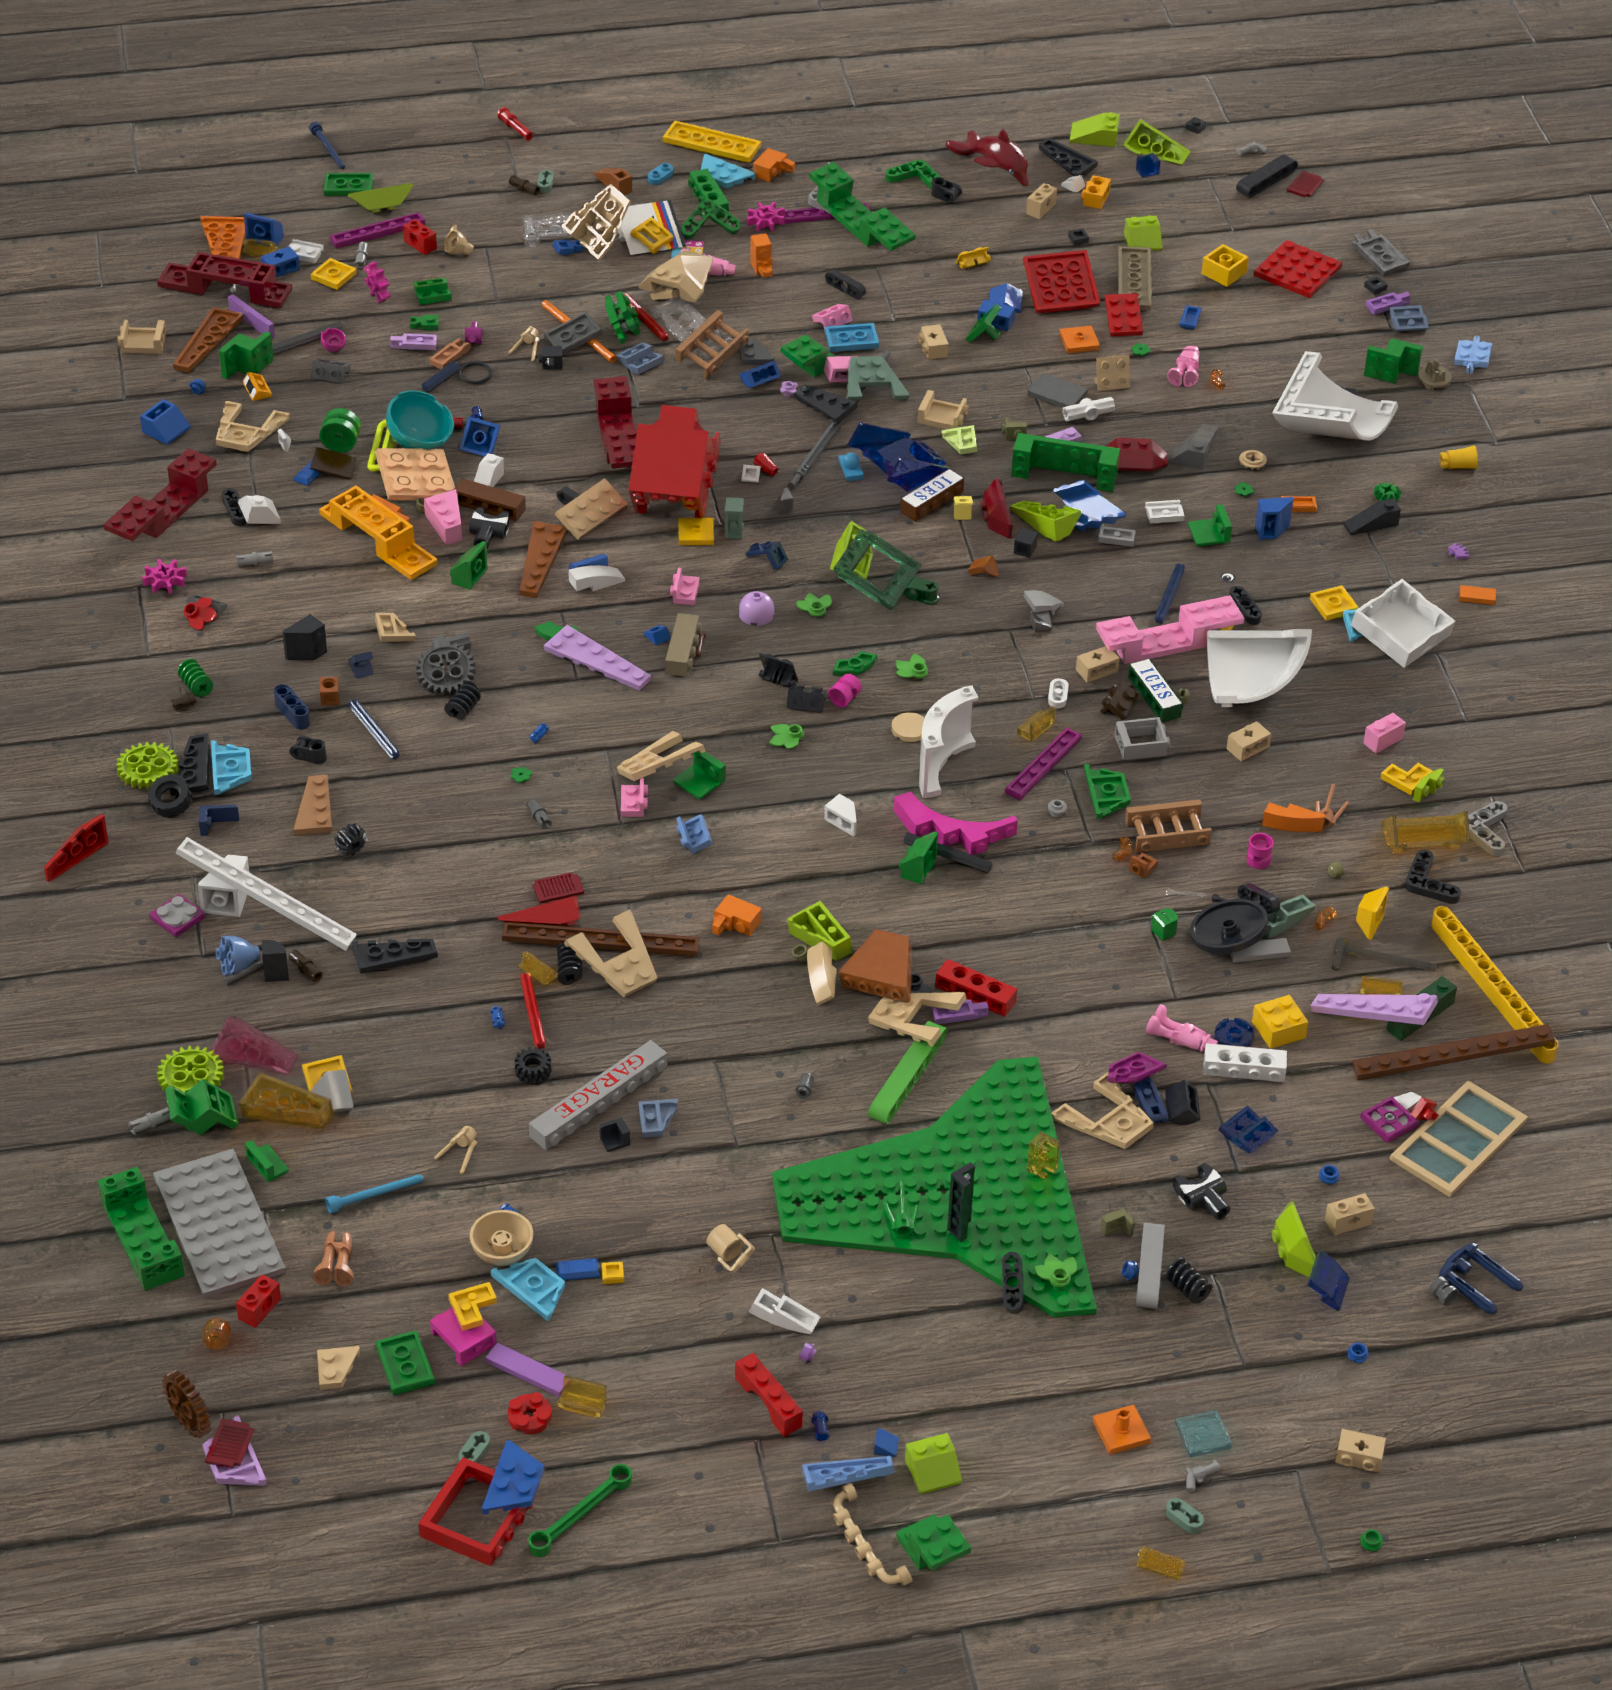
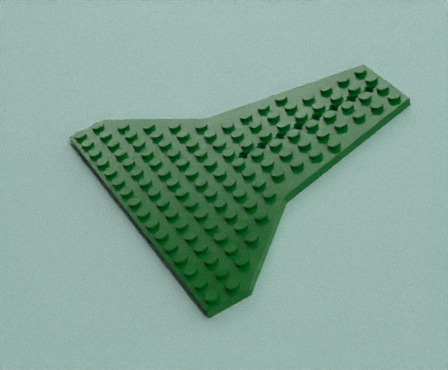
(1009, 1205)

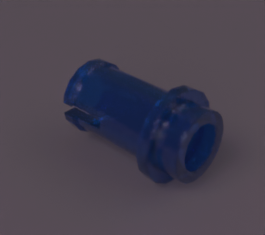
(477, 412)
(819, 1420)

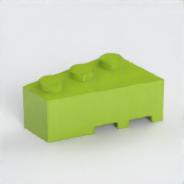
(819, 925)

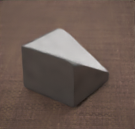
(785, 502)
(1040, 621)

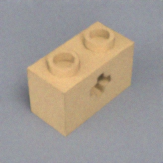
(1041, 201)
(933, 342)
(1097, 664)
(1248, 741)
(1349, 1214)
(1360, 1450)

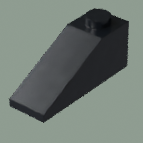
(1376, 517)

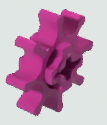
(766, 216)
(377, 282)
(164, 576)

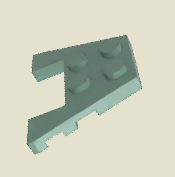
(872, 372)

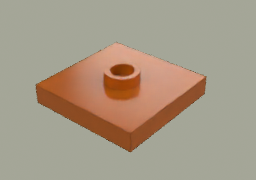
(1079, 339)

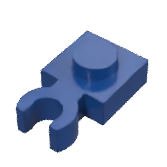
(566, 247)

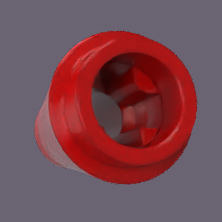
(766, 464)

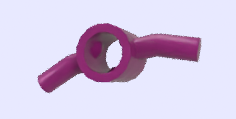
(473, 334)

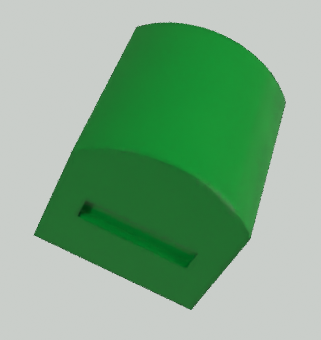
(1164, 923)

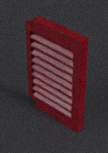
(1305, 184)
(557, 887)
(229, 1443)

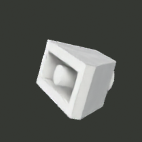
(490, 470)
(842, 814)

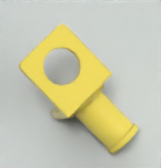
(963, 507)

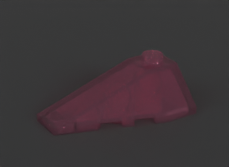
(250, 1047)

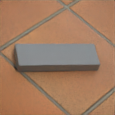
(1263, 950)

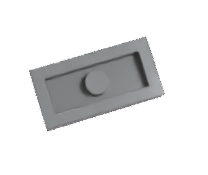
(1116, 536)

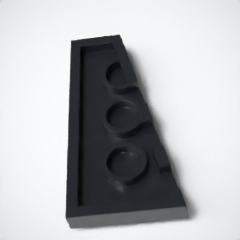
(827, 403)

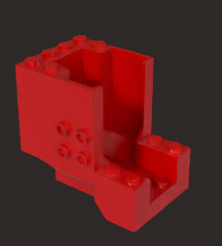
(674, 461)

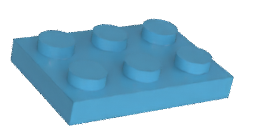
(851, 337)

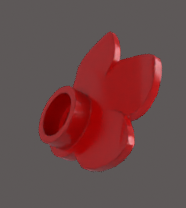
(202, 613)

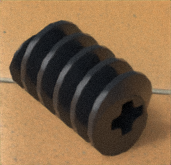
(463, 701)
(568, 965)
(1188, 1280)

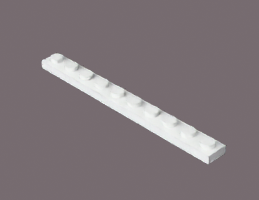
(266, 893)

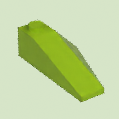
(1146, 140)
(1048, 520)

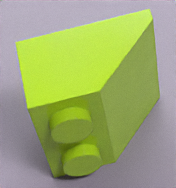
(1143, 232)
(933, 1463)

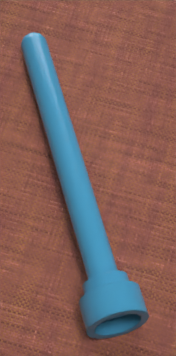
(335, 1203)

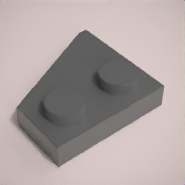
(755, 353)

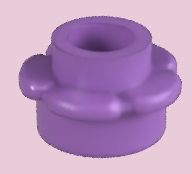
(807, 1352)

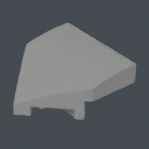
(1041, 601)
(335, 1087)

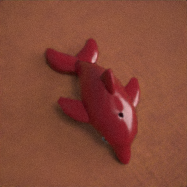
(998, 153)

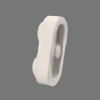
(1058, 693)

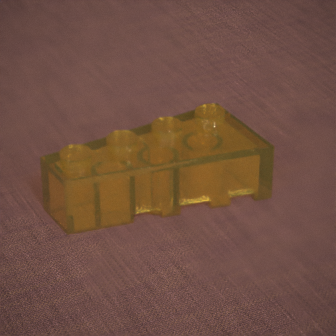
(285, 1103)

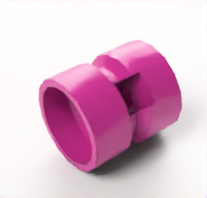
(844, 690)
(1260, 851)

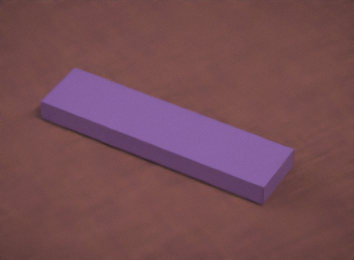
(251, 316)
(526, 1369)

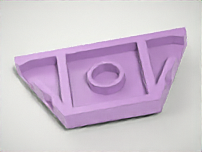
(246, 1474)

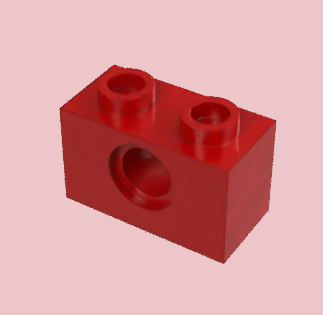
(420, 237)
(258, 1301)

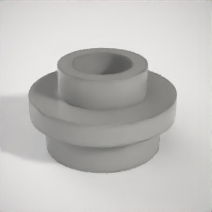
(1057, 807)

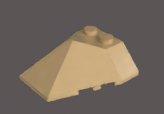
(598, 221)
(684, 271)

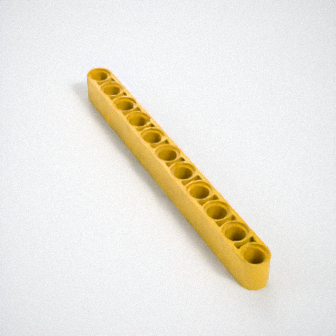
(1488, 977)

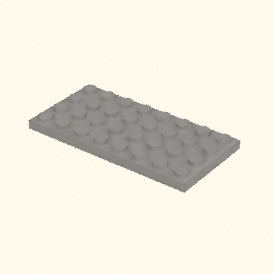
(218, 1223)

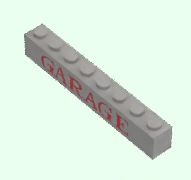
(598, 1095)

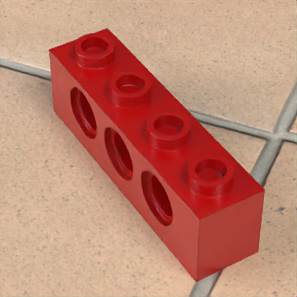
(977, 987)

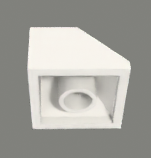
(259, 510)

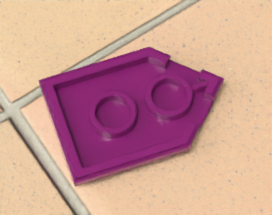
(1134, 1068)

